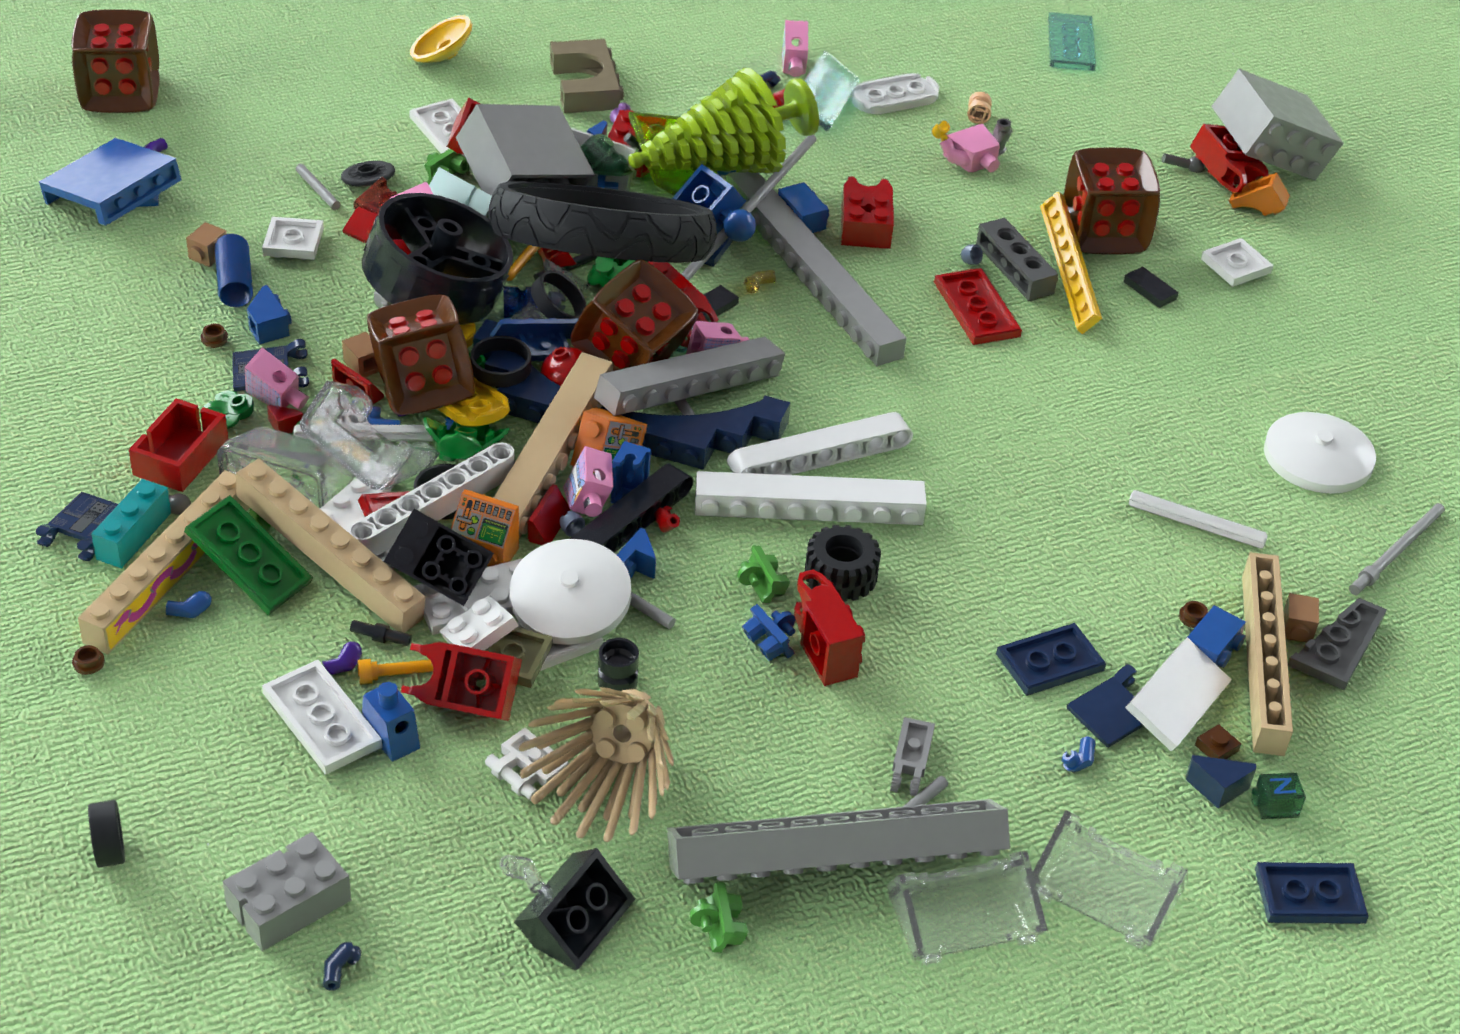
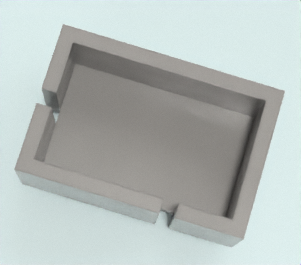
(287, 891)

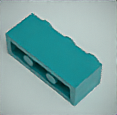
(131, 523)

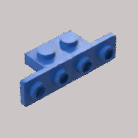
(539, 335)

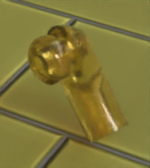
(761, 277)

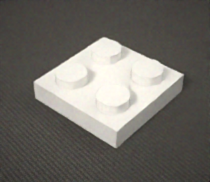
(293, 238)
(1237, 262)
(480, 625)

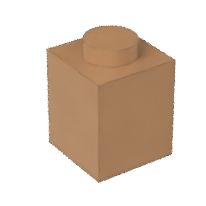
(202, 243)
(359, 354)
(1301, 617)

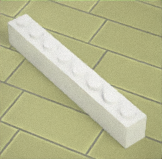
(810, 498)

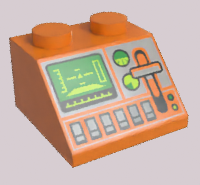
(606, 432)
(489, 524)

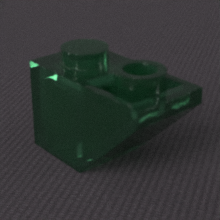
(604, 158)

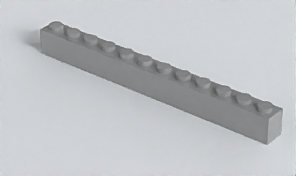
(822, 273)

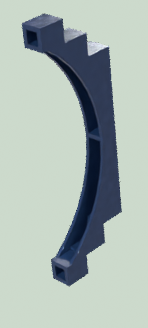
(671, 437)

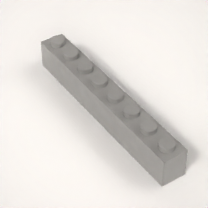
(688, 375)

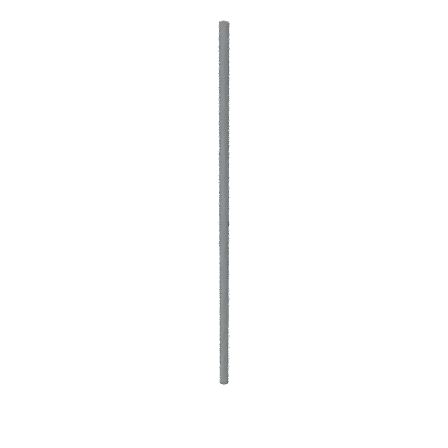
(756, 199)

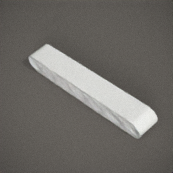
(823, 446)
(436, 497)

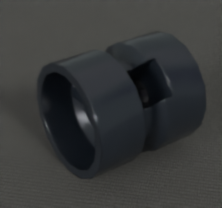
(618, 664)

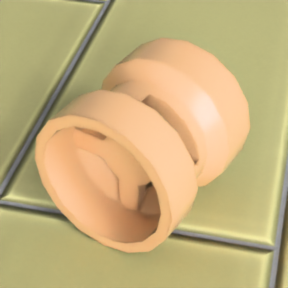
(979, 107)

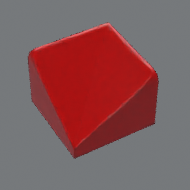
(283, 418)

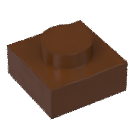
(1218, 743)

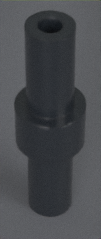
(380, 633)

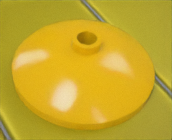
(442, 40)

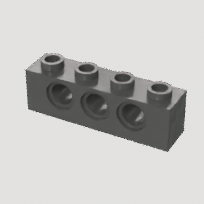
(1017, 259)

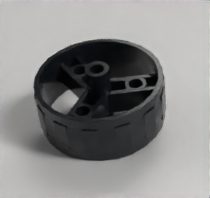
(449, 255)

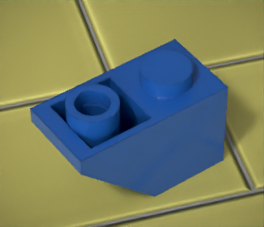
(267, 317)

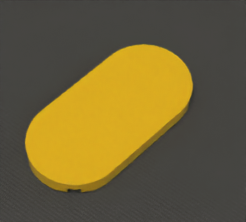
(480, 409)

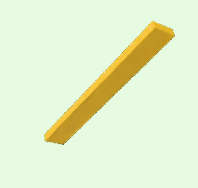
(1070, 263)

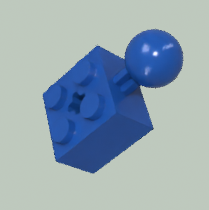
(719, 196)

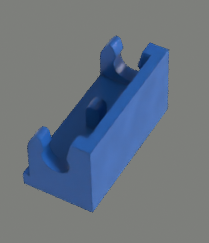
(629, 469)

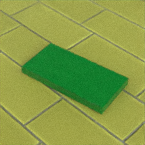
(248, 554)

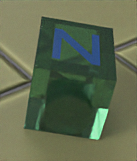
(1278, 795)

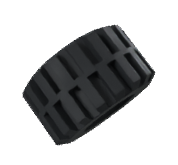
(846, 559)

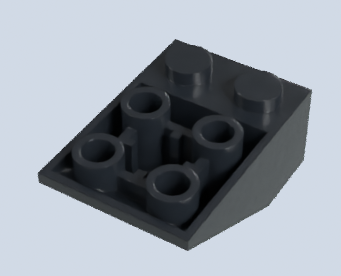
(438, 557)

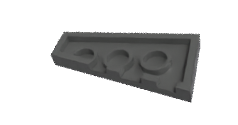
(1341, 645)

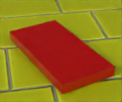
(977, 306)

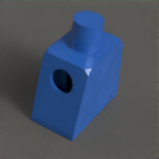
(386, 710)

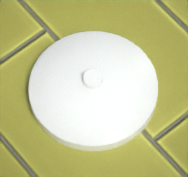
(1319, 452)
(570, 591)

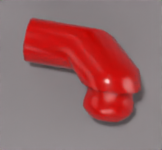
(666, 520)

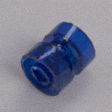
(516, 299)

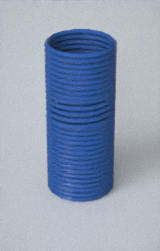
(233, 270)

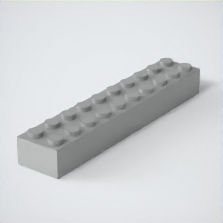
(837, 840)

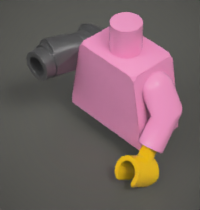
(975, 146)

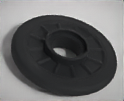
(367, 173)

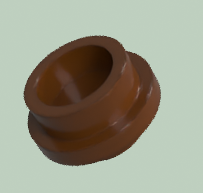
(214, 335)
(1192, 613)
(88, 660)

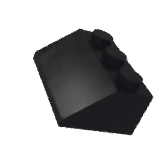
(575, 909)

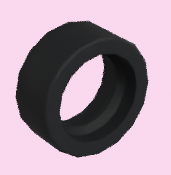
(106, 833)

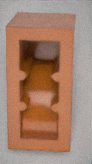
(1263, 194)

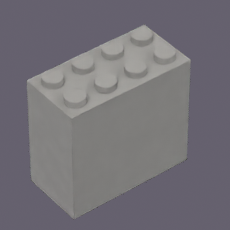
(1277, 125)
(522, 145)

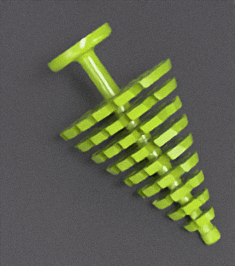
(733, 128)

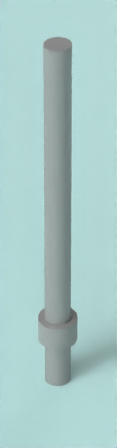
(1371, 574)

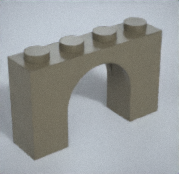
(588, 57)

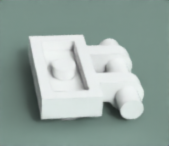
(503, 767)

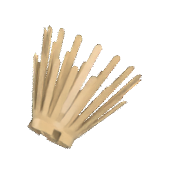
(619, 736)

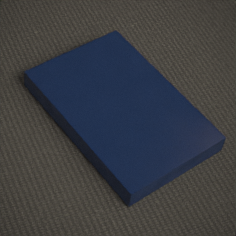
(1050, 659)
(1311, 893)

